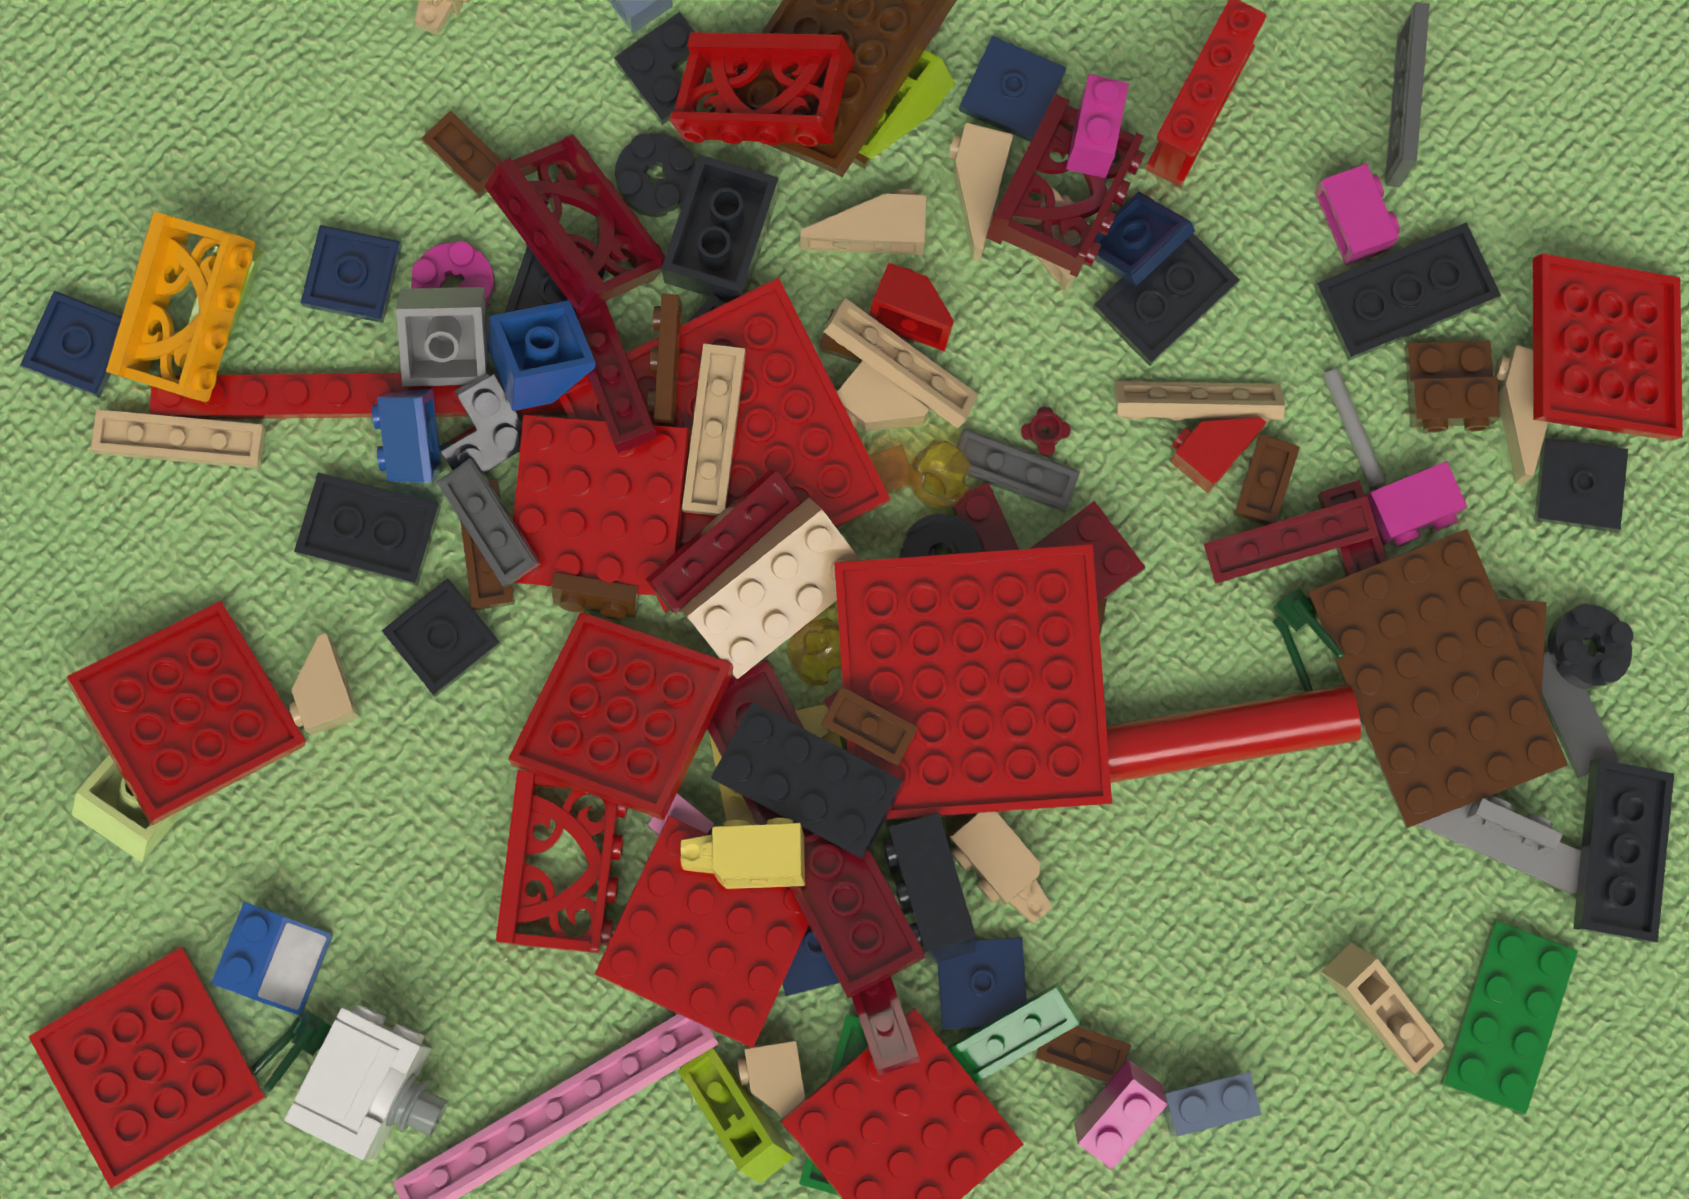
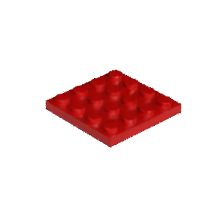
(1607, 348)
(597, 508)
(185, 712)
(621, 715)
(701, 945)
(147, 1067)
(905, 1131)

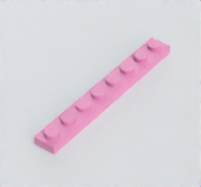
(558, 1111)

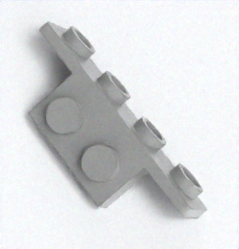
(1512, 840)

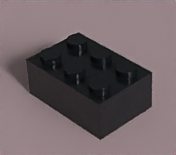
(720, 229)
(930, 888)

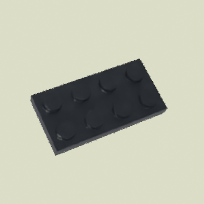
(1407, 291)
(808, 780)
(1623, 851)

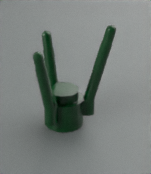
(1298, 612)
(307, 1035)

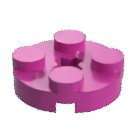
(456, 260)

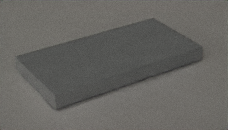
(1407, 95)

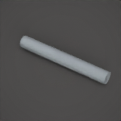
(1354, 428)

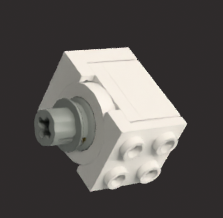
(366, 1085)

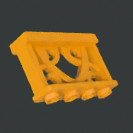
(218, 290)

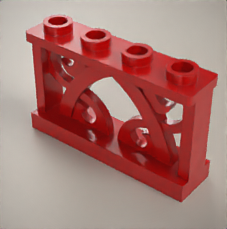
(1205, 91)
(777, 119)
(519, 907)

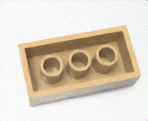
(772, 588)

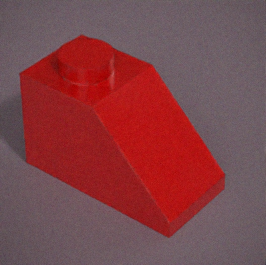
(911, 307)
(1213, 448)

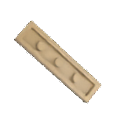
(901, 363)
(1198, 400)
(714, 429)
(178, 439)

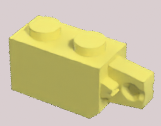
(749, 854)

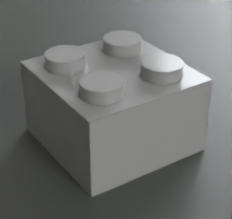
(442, 335)

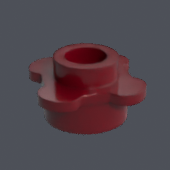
(1045, 419)

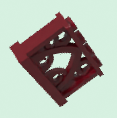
(1018, 209)
(559, 252)

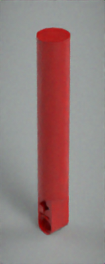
(1233, 733)

